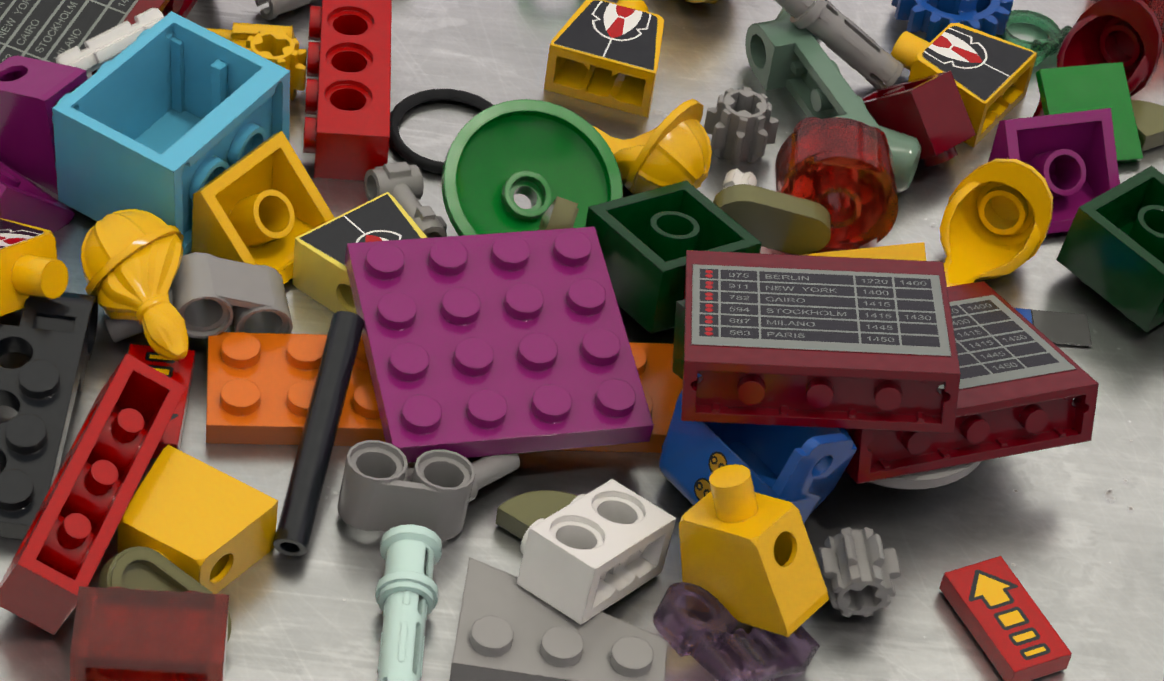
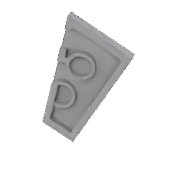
(519, 637)

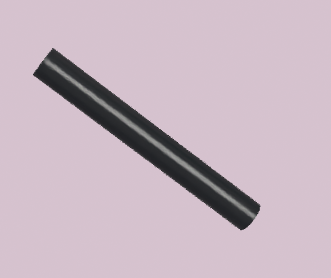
(318, 434)

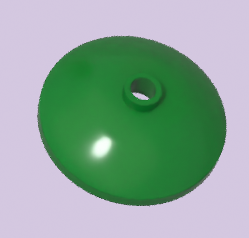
(530, 152)

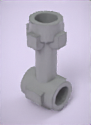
(407, 187)

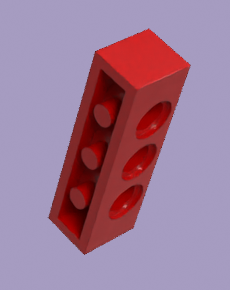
(350, 89)
(89, 494)

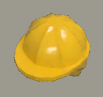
(667, 154)
(994, 221)
(130, 269)

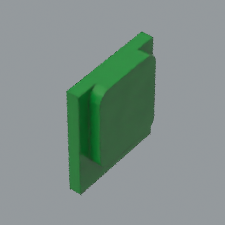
(1091, 89)

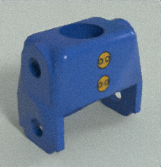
(783, 460)

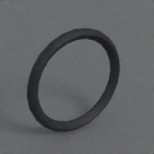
(418, 98)

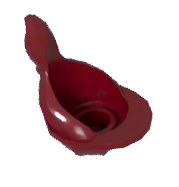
(1112, 34)

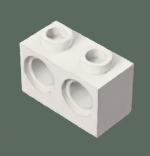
(595, 550)

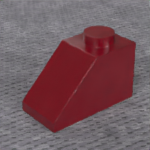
(925, 110)

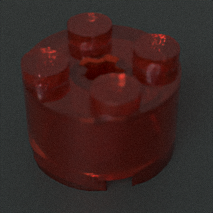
(847, 172)

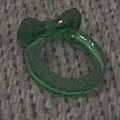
(1041, 46)

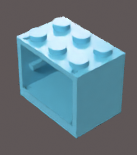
(165, 122)

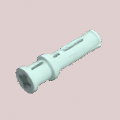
(406, 598)

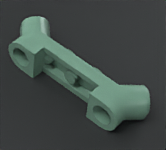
(795, 60)

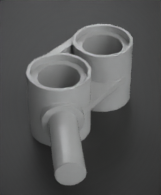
(221, 294)
(384, 493)

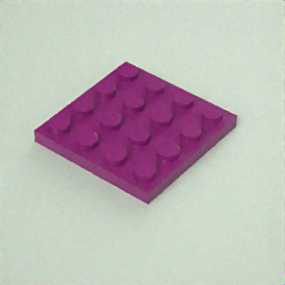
(496, 343)

